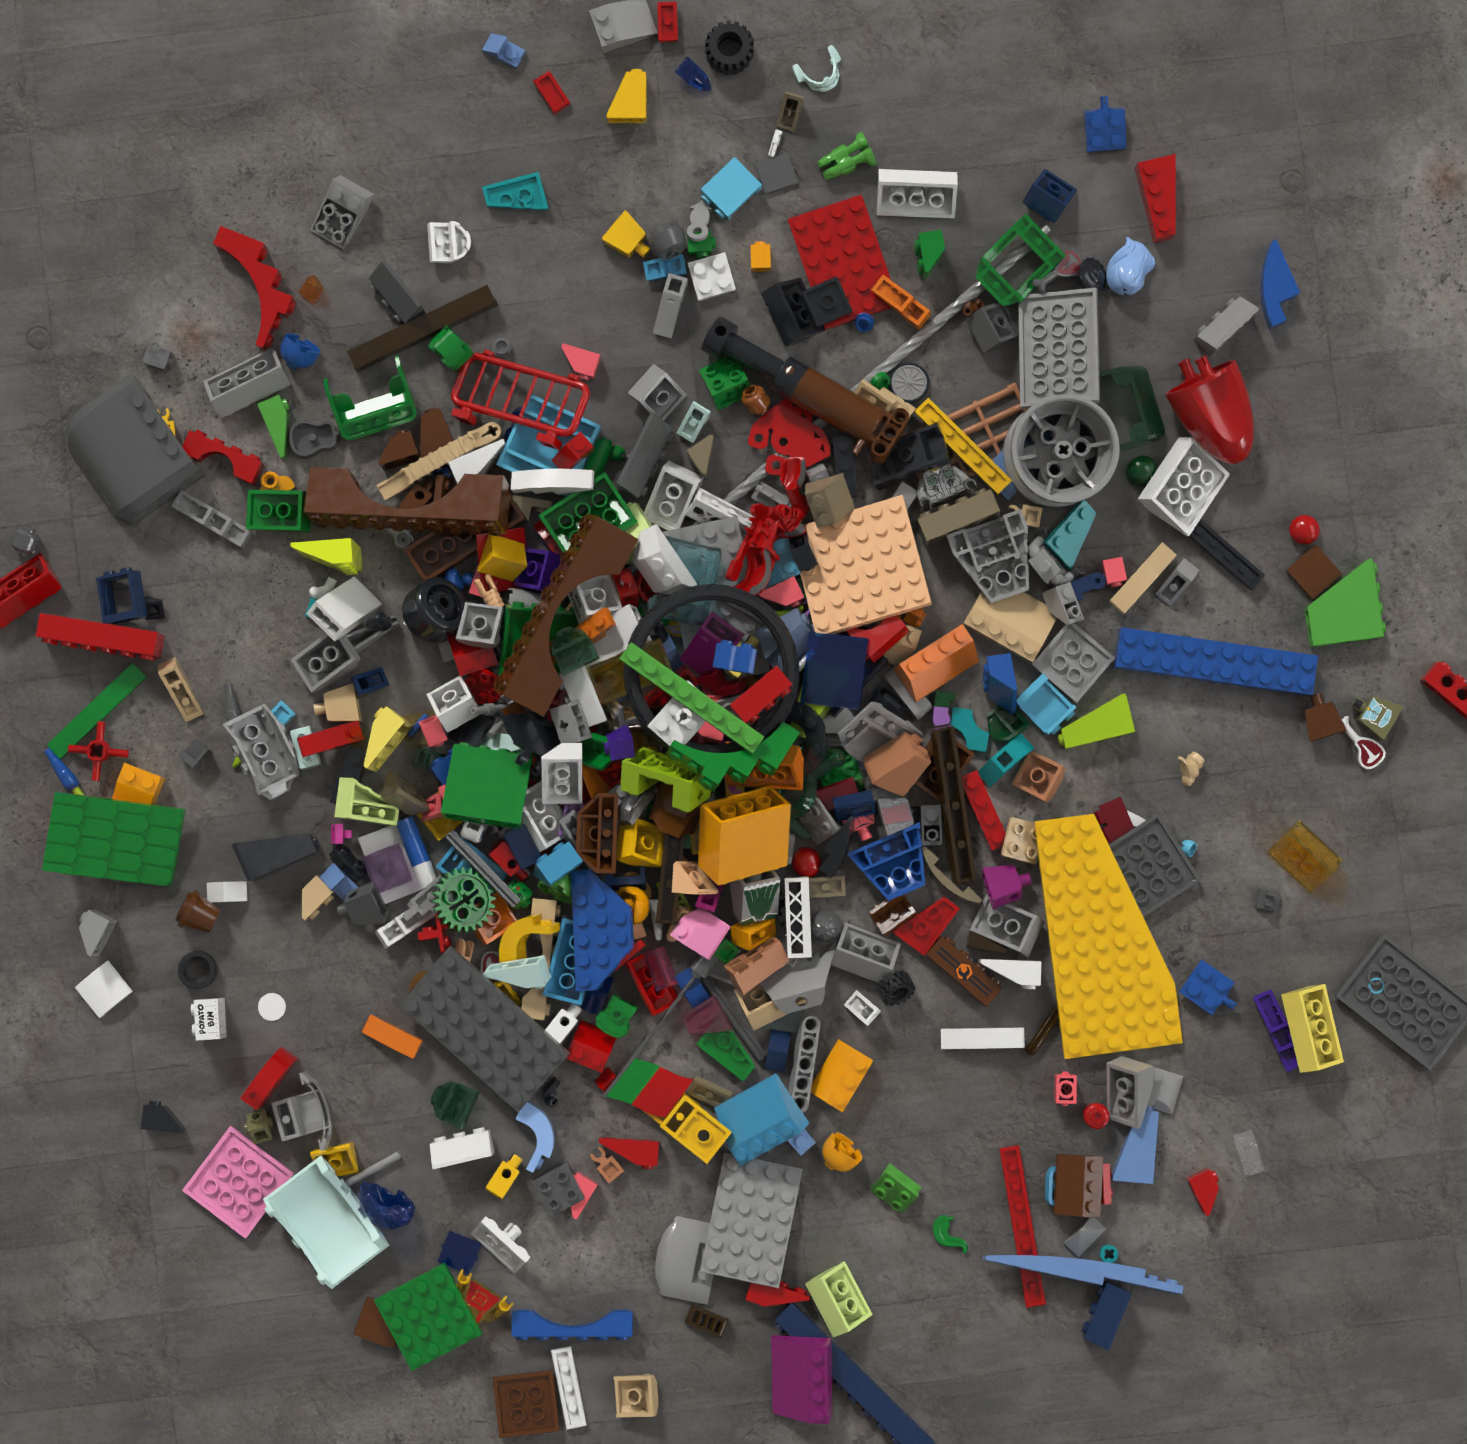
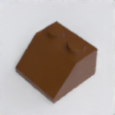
(399, 451)

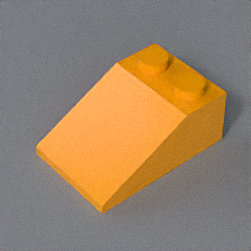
(137, 785)

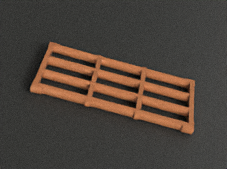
(983, 424)

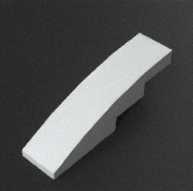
(552, 480)
(982, 1038)

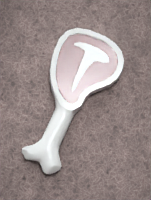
(1369, 751)

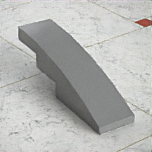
(211, 518)

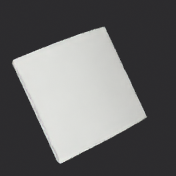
(103, 989)

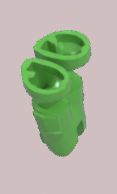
(843, 162)

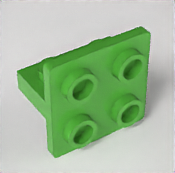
(895, 1188)

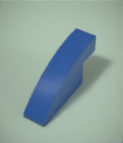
(1276, 285)

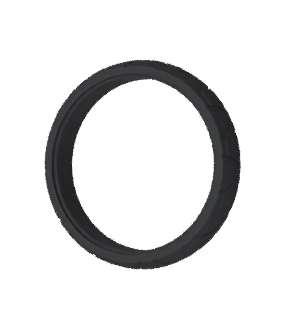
(731, 595)

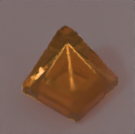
(311, 289)

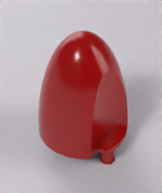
(1215, 409)

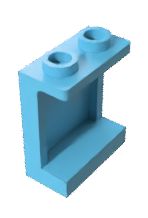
(730, 189)
(1045, 705)

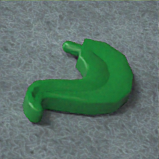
(940, 1232)

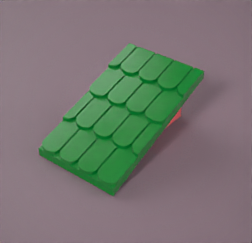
(113, 839)

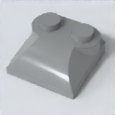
(480, 625)
(1164, 1090)

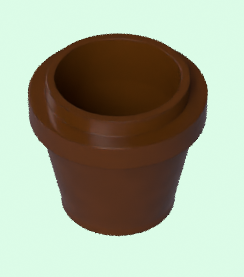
(197, 913)

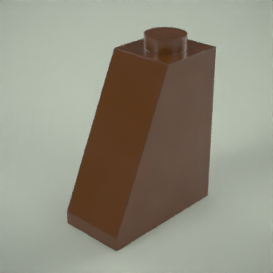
(433, 431)

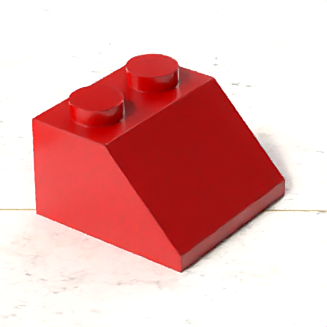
(471, 658)
(591, 1046)

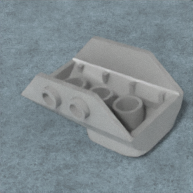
(263, 751)

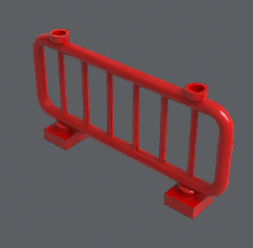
(552, 432)

